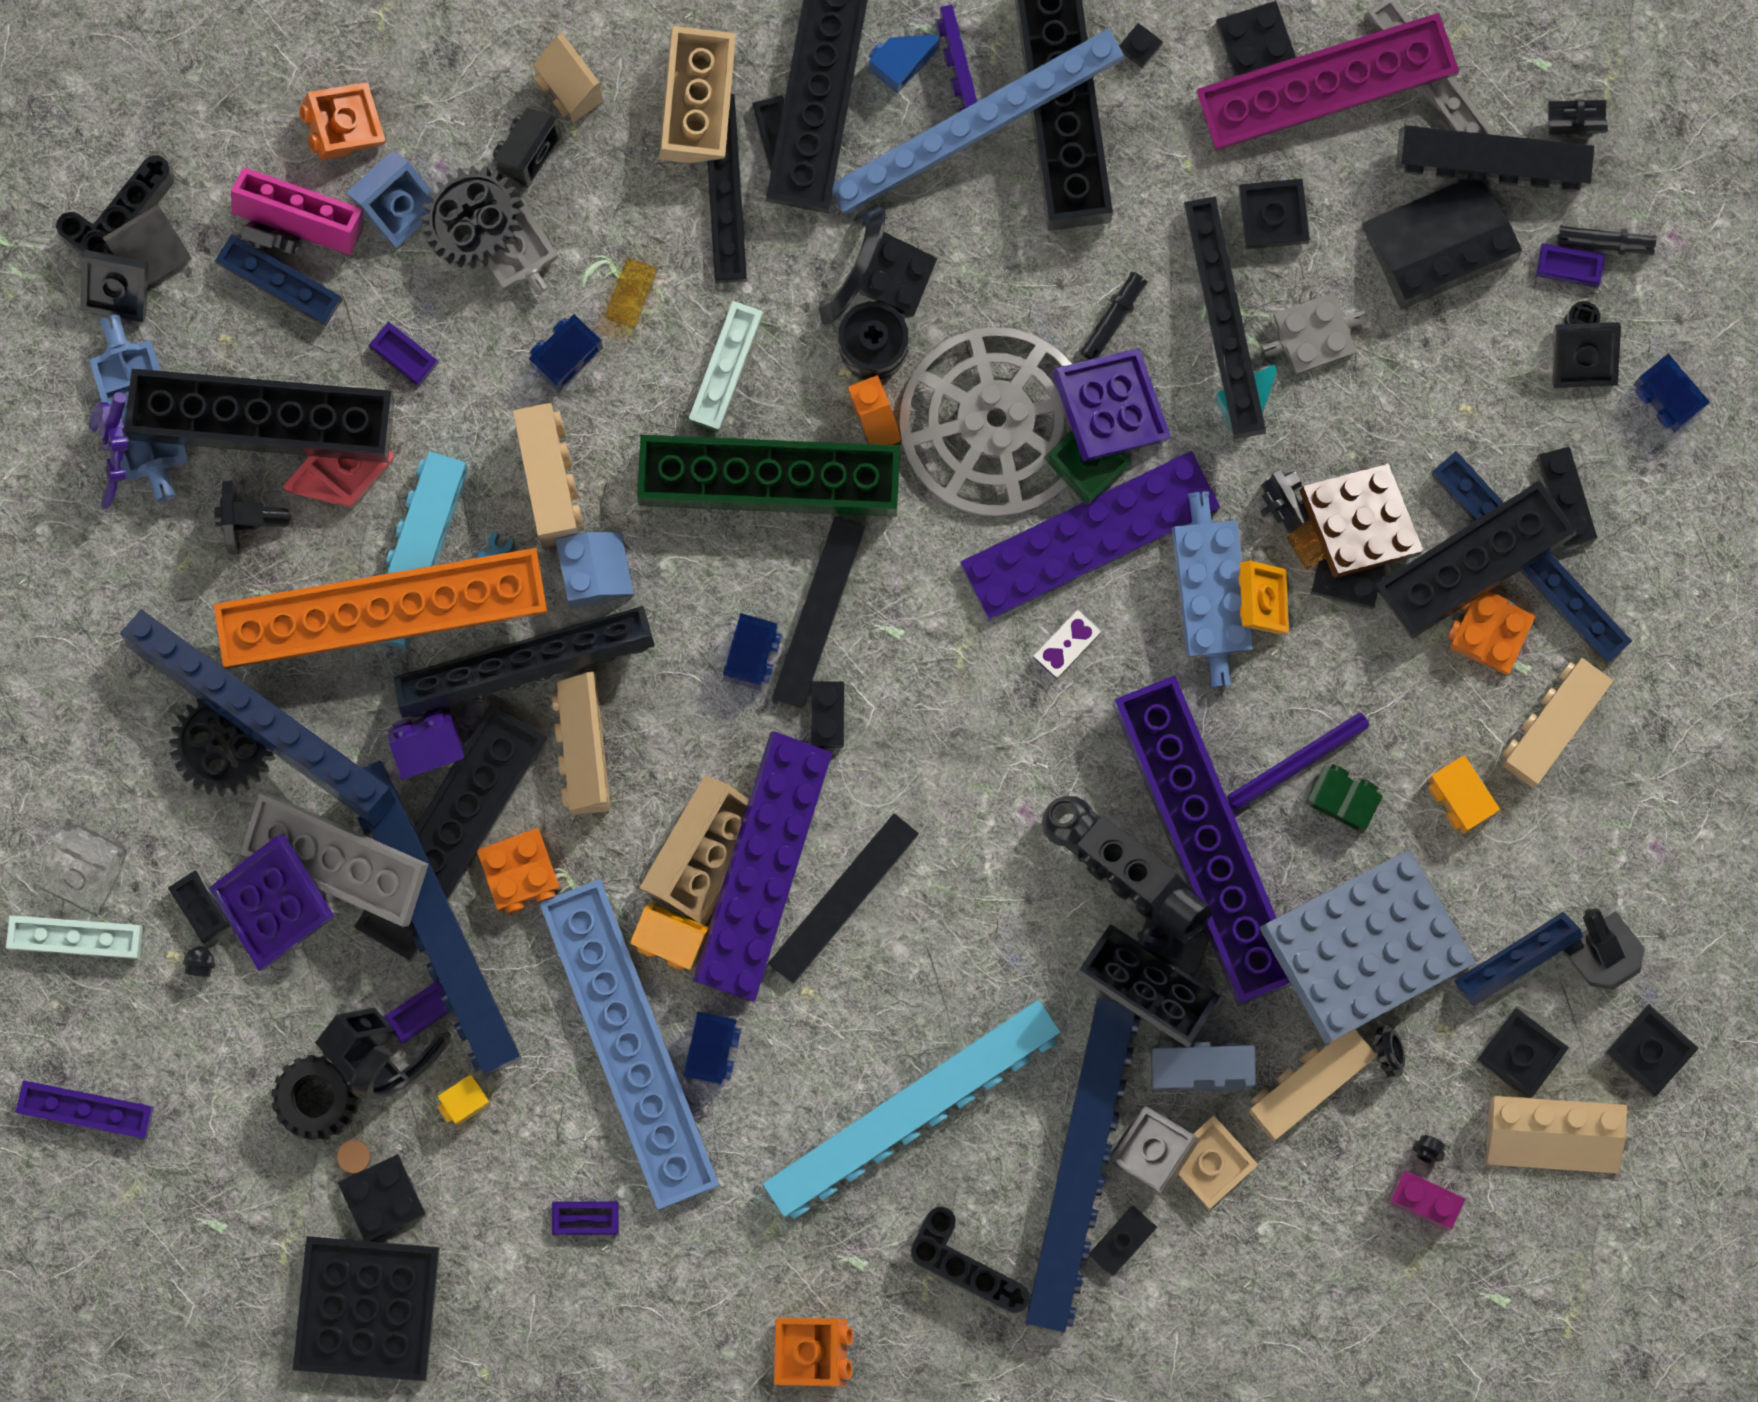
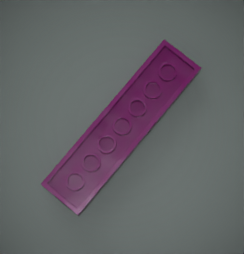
(1327, 81)

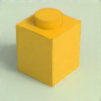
(463, 1101)

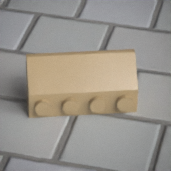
(696, 95)
(582, 745)
(698, 851)
(1556, 1134)

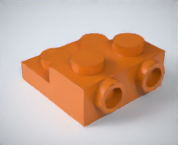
(341, 120)
(1491, 632)
(519, 871)
(812, 1352)

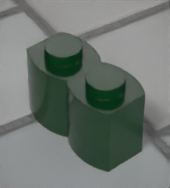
(1344, 798)

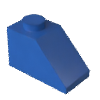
(902, 58)

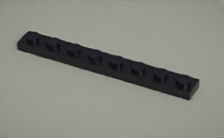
(1224, 318)

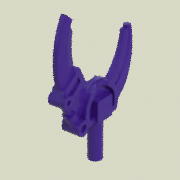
(111, 429)

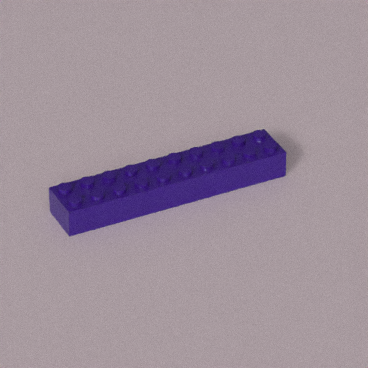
(1203, 834)

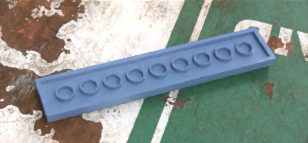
(629, 1044)

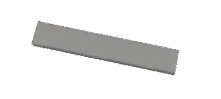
(1444, 95)

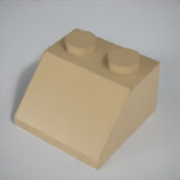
(567, 80)

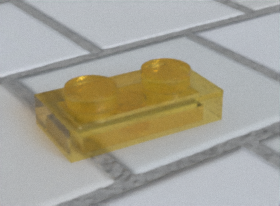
(631, 293)

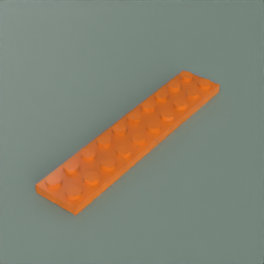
(380, 608)

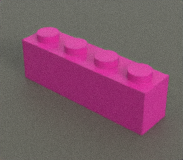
(296, 211)

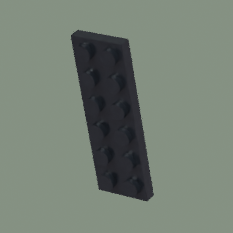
(1475, 559)

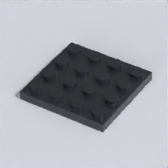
(366, 1308)

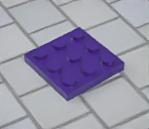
(1111, 404)
(271, 902)

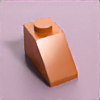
(874, 412)

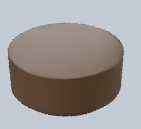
(353, 1156)

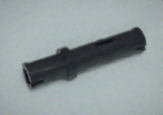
(1607, 240)
(1114, 315)

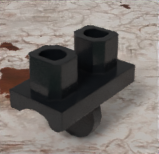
(1577, 117)
(1282, 500)

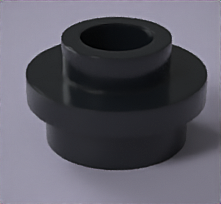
(1429, 1149)

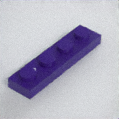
(955, 57)
(84, 1109)

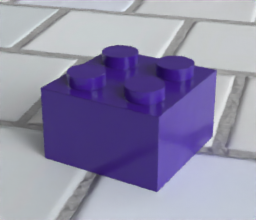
(425, 743)

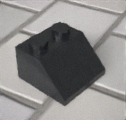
(527, 146)

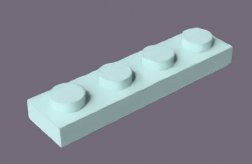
(726, 366)
(74, 937)

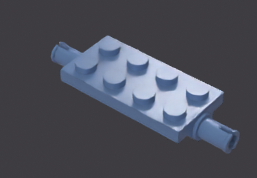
(112, 376)
(1209, 588)

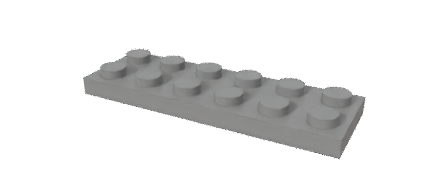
(341, 859)

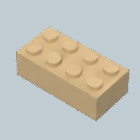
(546, 474)

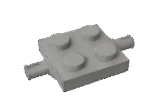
(525, 257)
(1314, 333)

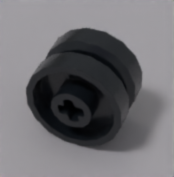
(869, 322)

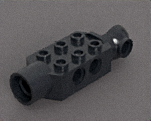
(1127, 867)

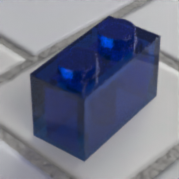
(565, 352)
(1670, 393)
(752, 651)
(711, 1049)

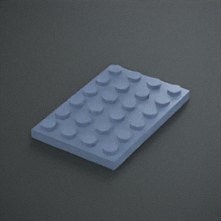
(1367, 946)

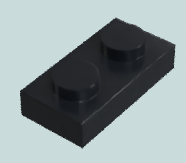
(827, 714)

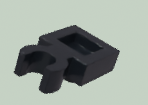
(267, 237)

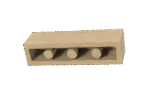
(1556, 723)
(1311, 1084)

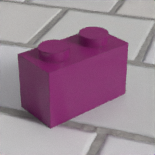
(1426, 1200)

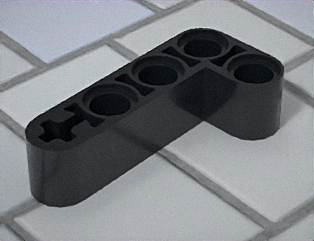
(120, 206)
(973, 1268)

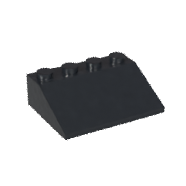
(1441, 241)
(1148, 985)

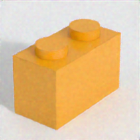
(1462, 795)
(669, 936)

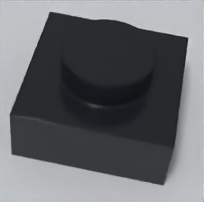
(1140, 45)

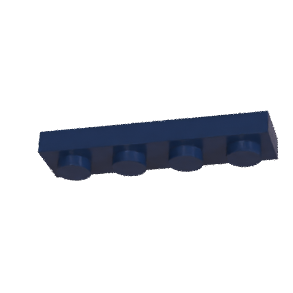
(278, 280)
(1518, 958)

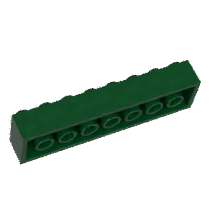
(768, 475)

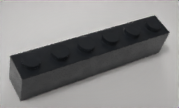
(1495, 157)

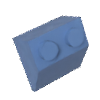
(392, 198)
(594, 567)

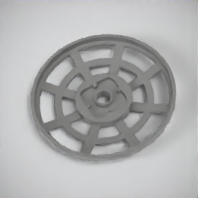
(973, 424)

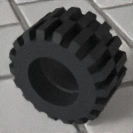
(286, 1099)

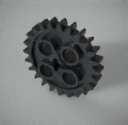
(485, 238)
(197, 756)

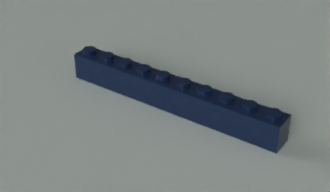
(258, 717)
(447, 947)
(1081, 1166)

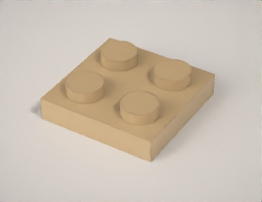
(1215, 1163)

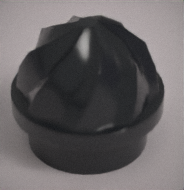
(199, 962)

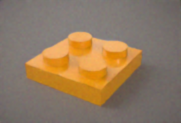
(1264, 597)

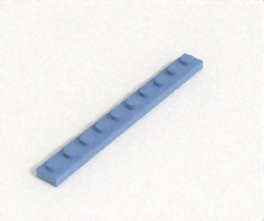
(977, 121)

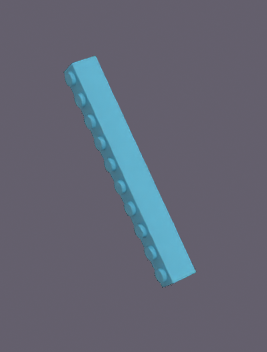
(911, 1109)

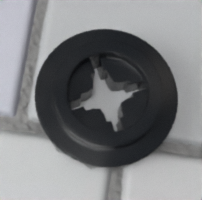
(1390, 1051)

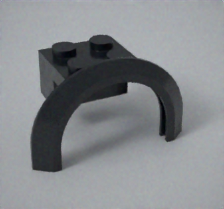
(883, 271)
(357, 1049)

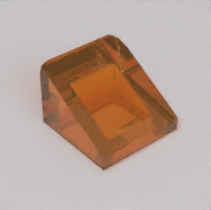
(1306, 545)

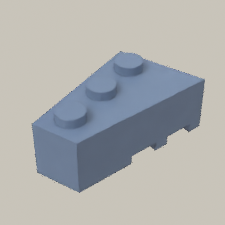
(1203, 1067)

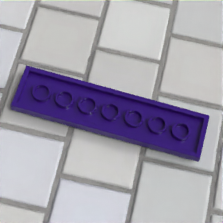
(1086, 536)
(762, 866)

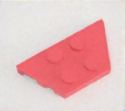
(335, 479)

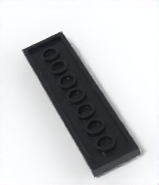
(816, 104)
(523, 662)
(465, 811)

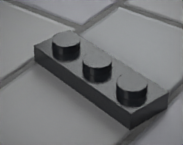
(1566, 490)

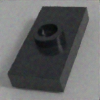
(199, 906)
(1122, 1240)

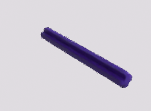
(1298, 761)

